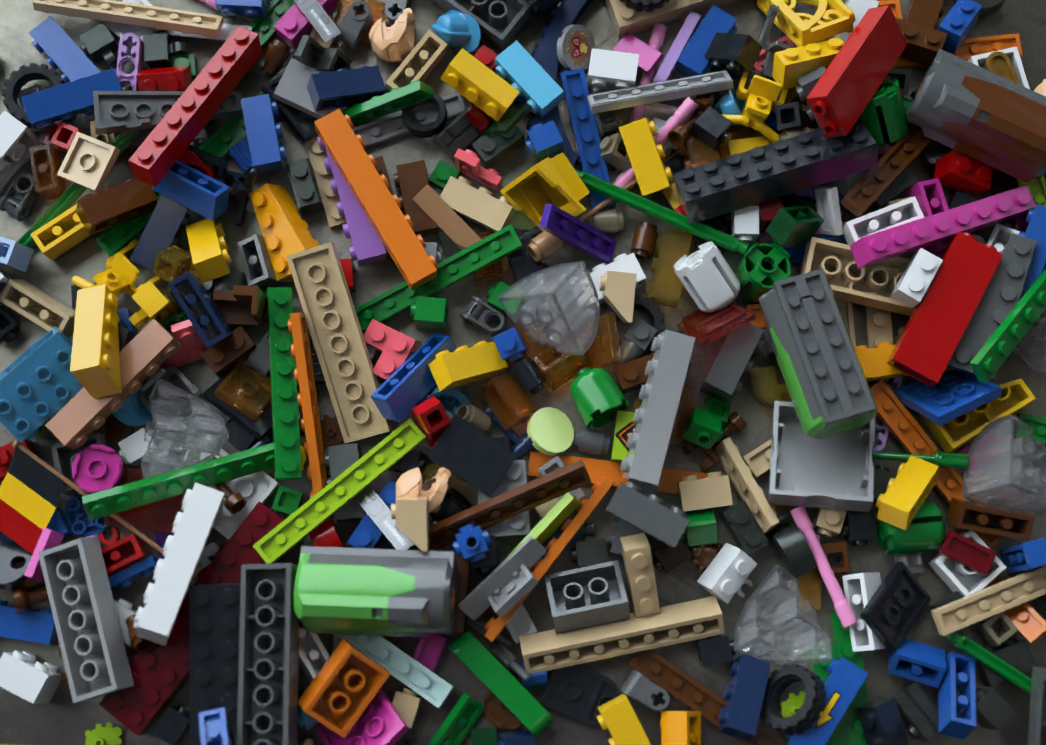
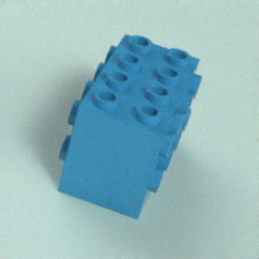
(37, 385)

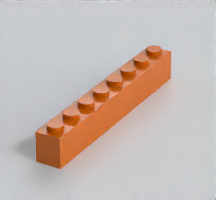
(375, 199)

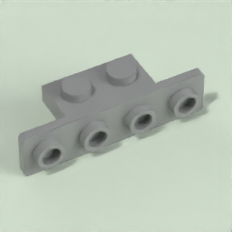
(506, 583)

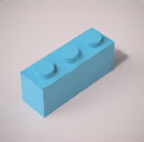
(529, 79)

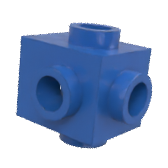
(472, 553)

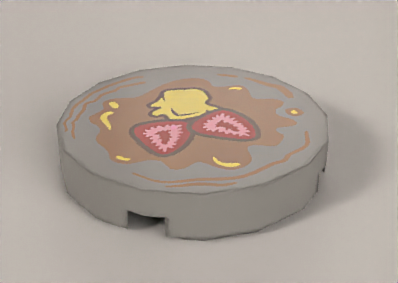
(575, 47)

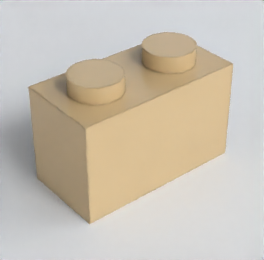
(704, 492)

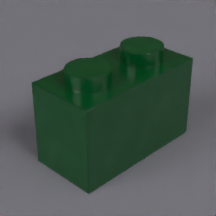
(794, 225)

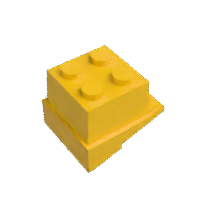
(547, 182)

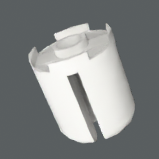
(708, 278)

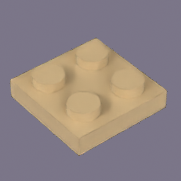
(88, 162)

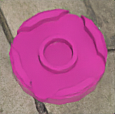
(97, 468)

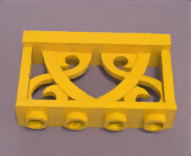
(813, 27)

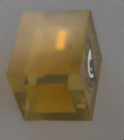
(171, 263)

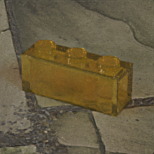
(666, 286)

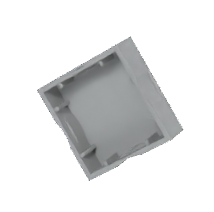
(819, 472)

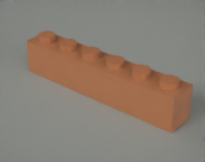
(137, 362)

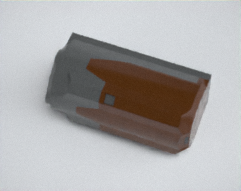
(982, 116)

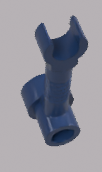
(521, 444)

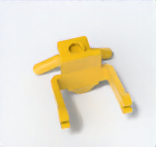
(759, 100)
(118, 274)

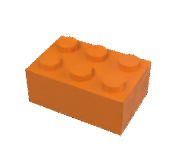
(343, 688)

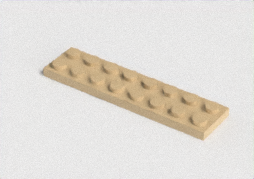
(338, 341)

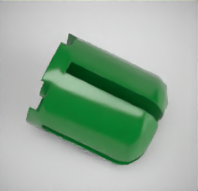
(894, 113)
(753, 271)
(922, 534)

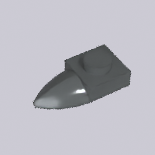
(636, 340)

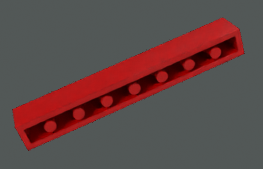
(195, 107)

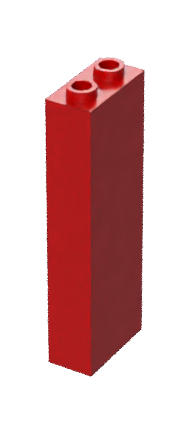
(857, 72)
(945, 309)

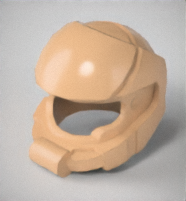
(394, 42)
(411, 485)

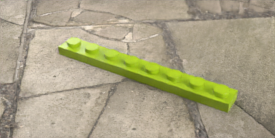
(339, 492)

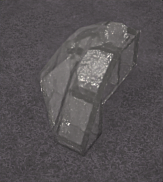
(180, 431)
(781, 624)

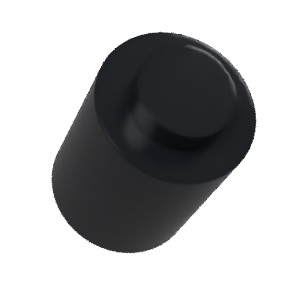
(528, 376)

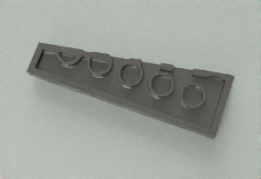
(145, 109)
(996, 303)

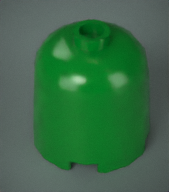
(597, 396)

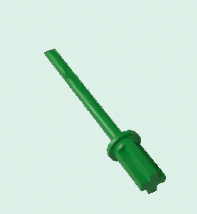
(941, 459)

